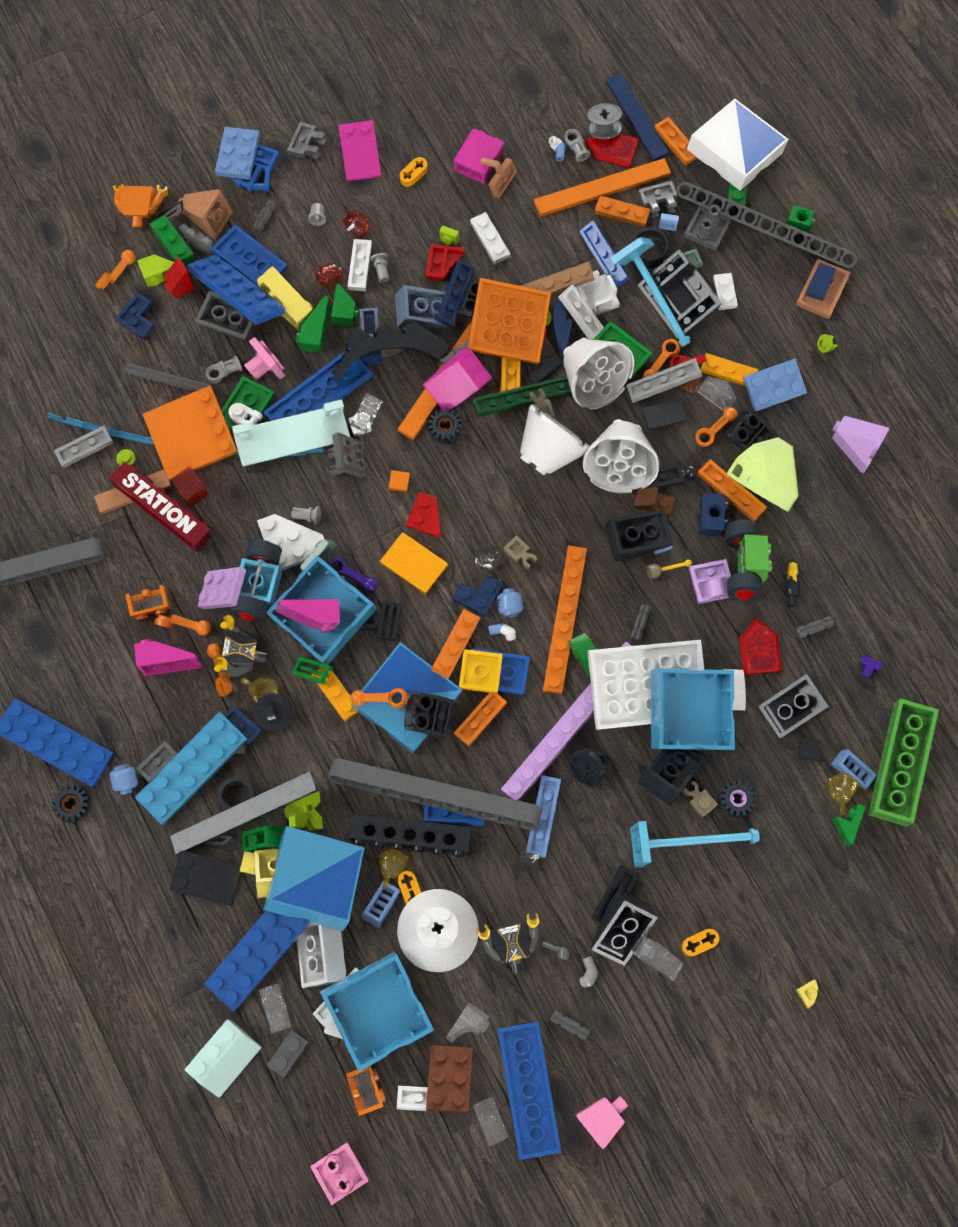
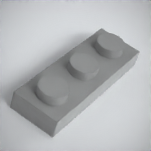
(83, 446)

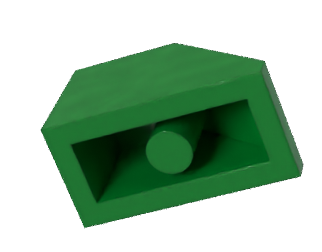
(344, 309)
(262, 838)

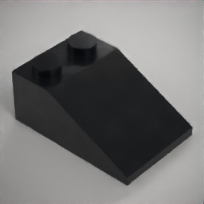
(638, 534)
(795, 706)
(671, 773)
(205, 878)
(623, 927)

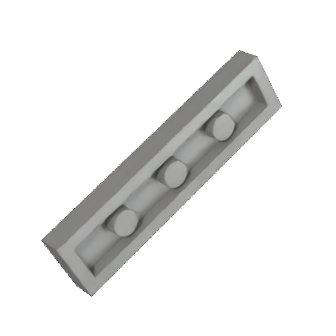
(664, 380)

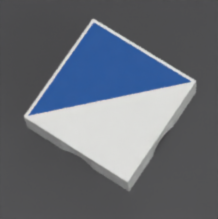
(737, 144)

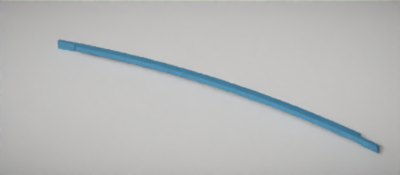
(133, 437)

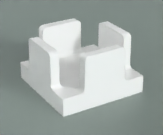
(600, 293)

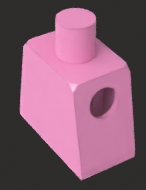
(603, 1119)

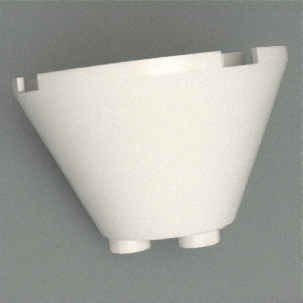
(597, 371)
(549, 442)
(621, 459)
(433, 950)

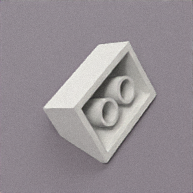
(320, 956)

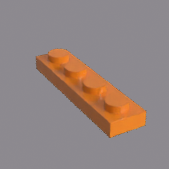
(733, 491)
(455, 644)

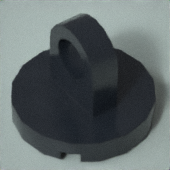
(272, 712)
(589, 766)

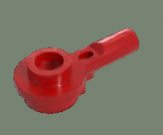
(678, 359)

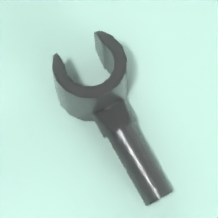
(563, 953)

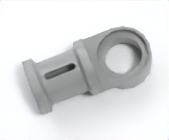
(577, 145)
(224, 369)

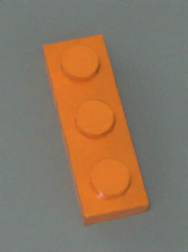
(675, 140)
(622, 211)
(480, 718)

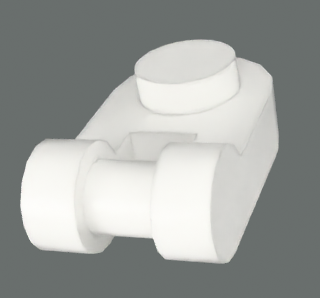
(239, 413)

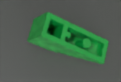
(314, 328)

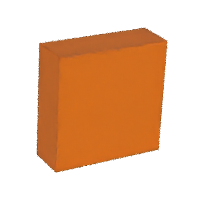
(399, 481)

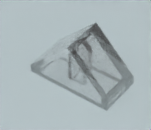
(717, 392)

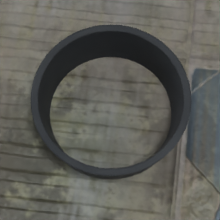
(653, 262)

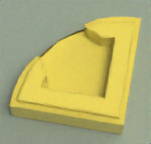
(808, 993)

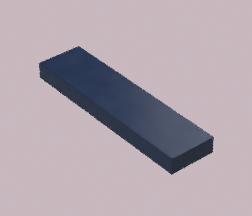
(454, 293)

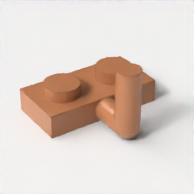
(503, 175)

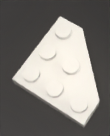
(293, 539)

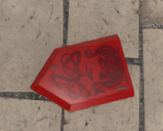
(614, 150)
(760, 650)

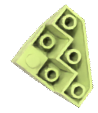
(768, 471)

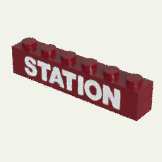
(160, 506)

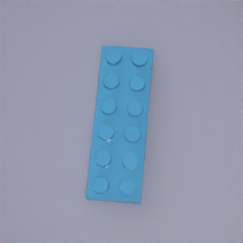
(191, 768)

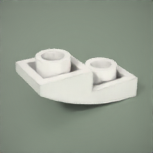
(739, 690)

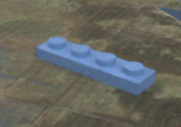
(547, 801)

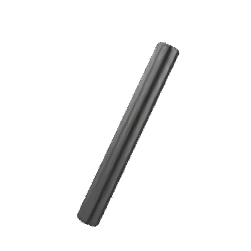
(165, 378)

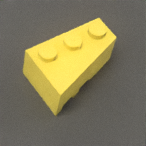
(296, 308)

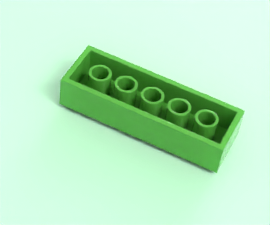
(903, 762)

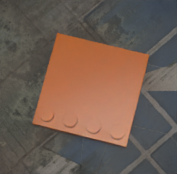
(509, 321)
(190, 432)

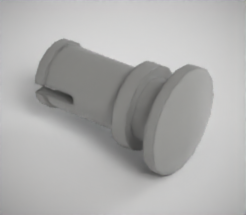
(380, 264)
(307, 514)

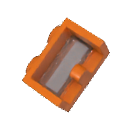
(148, 603)
(365, 1090)

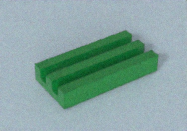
(324, 674)

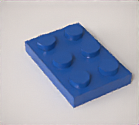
(513, 672)

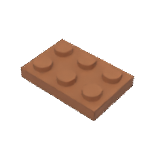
(832, 295)

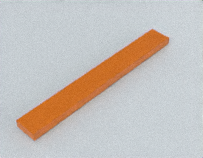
(602, 187)
(425, 404)

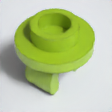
(825, 343)

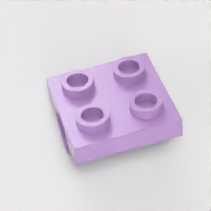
(710, 581)

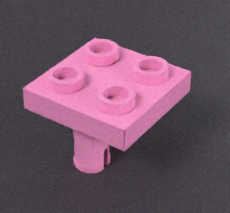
(263, 361)
(339, 1173)

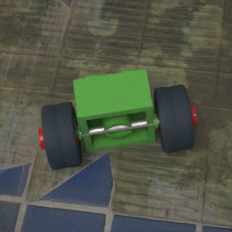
(752, 560)

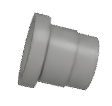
(316, 216)

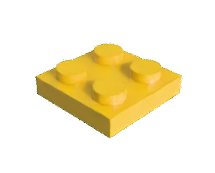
(480, 671)

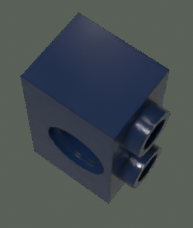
(712, 525)

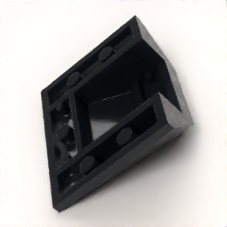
(684, 292)

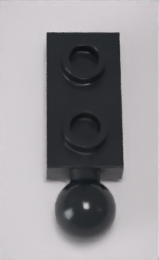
(673, 475)

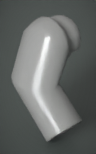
(591, 973)

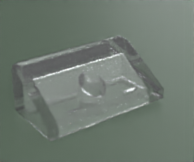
(490, 1121)

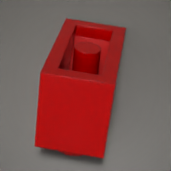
(178, 280)

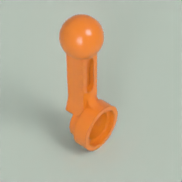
(127, 258)
(663, 357)
(729, 415)
(202, 627)
(223, 683)
(359, 698)

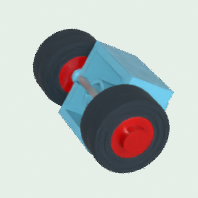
(260, 580)

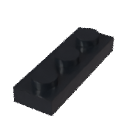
(623, 880)

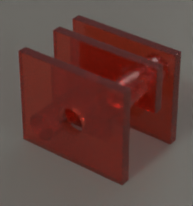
(189, 486)

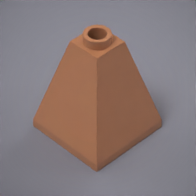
(207, 210)

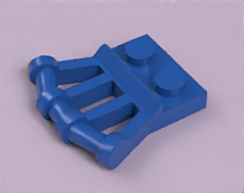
(264, 161)

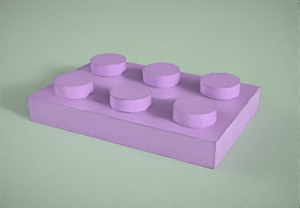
(221, 588)

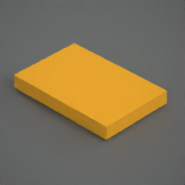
(414, 563)

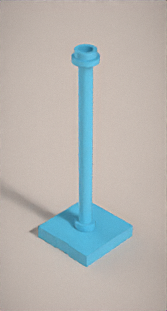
(632, 253)
(641, 843)

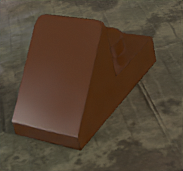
(650, 500)

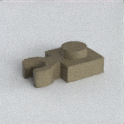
(543, 405)
(518, 550)
(701, 802)

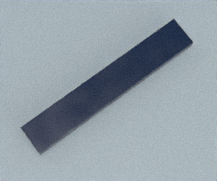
(637, 117)

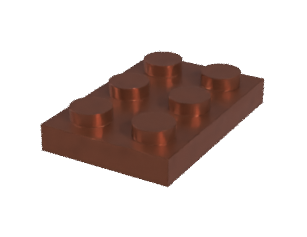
(449, 1079)

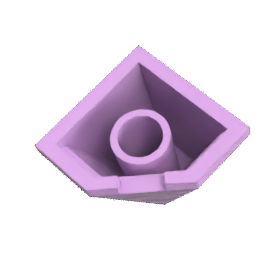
(859, 440)

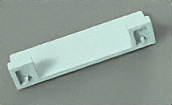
(289, 434)

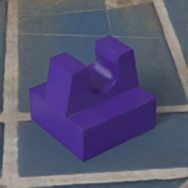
(868, 666)

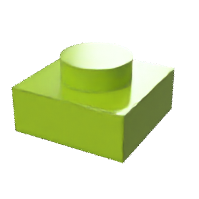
(449, 236)

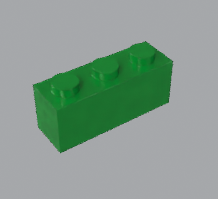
(172, 241)

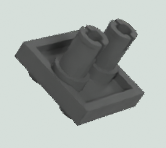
(707, 227)
(347, 455)

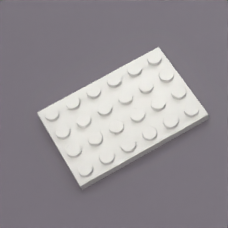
(623, 679)

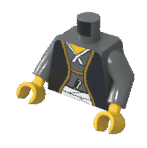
(238, 650)
(511, 943)

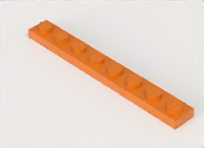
(564, 620)

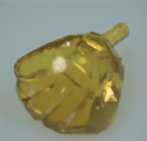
(261, 686)
(842, 788)
(392, 864)

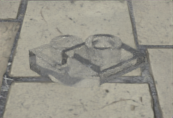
(197, 240)
(366, 413)
(275, 1008)

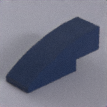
(368, 323)
(561, 327)

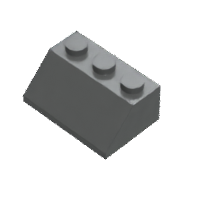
(223, 317)

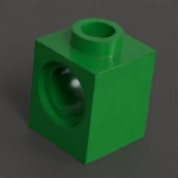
(799, 213)

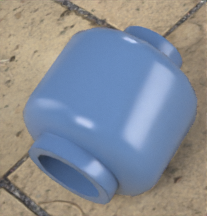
(510, 603)
(123, 778)

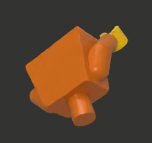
(138, 202)

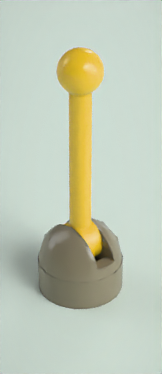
(654, 570)

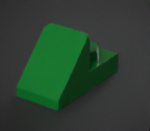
(848, 829)

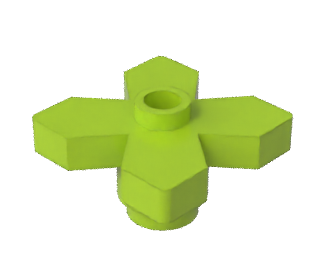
(304, 812)

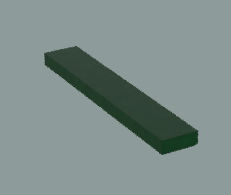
(520, 396)

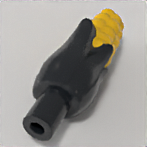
(792, 584)

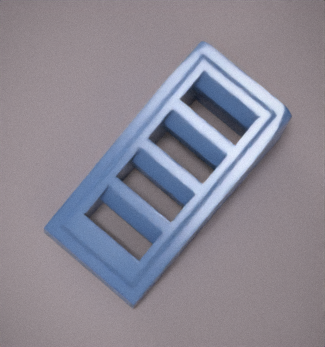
(851, 758)
(367, 916)

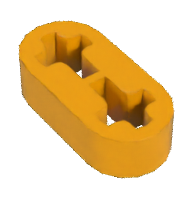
(416, 173)
(404, 889)
(697, 938)

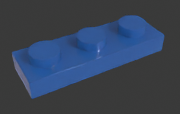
(442, 816)

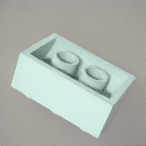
(223, 1058)

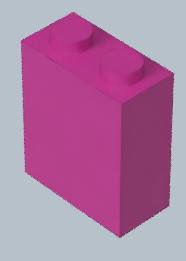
(478, 146)

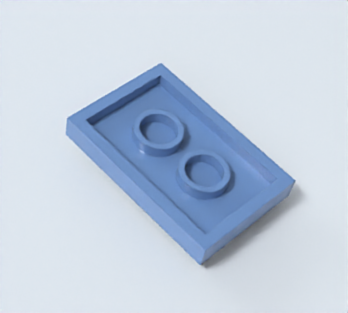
(237, 153)
(775, 385)

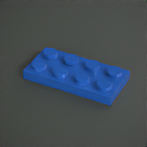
(247, 255)

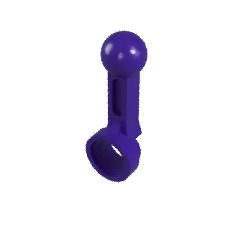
(369, 584)

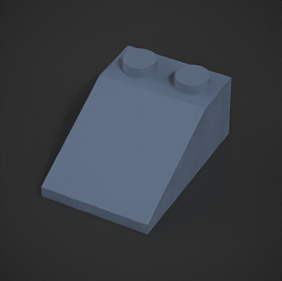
(419, 306)

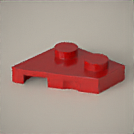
(442, 261)
(425, 515)

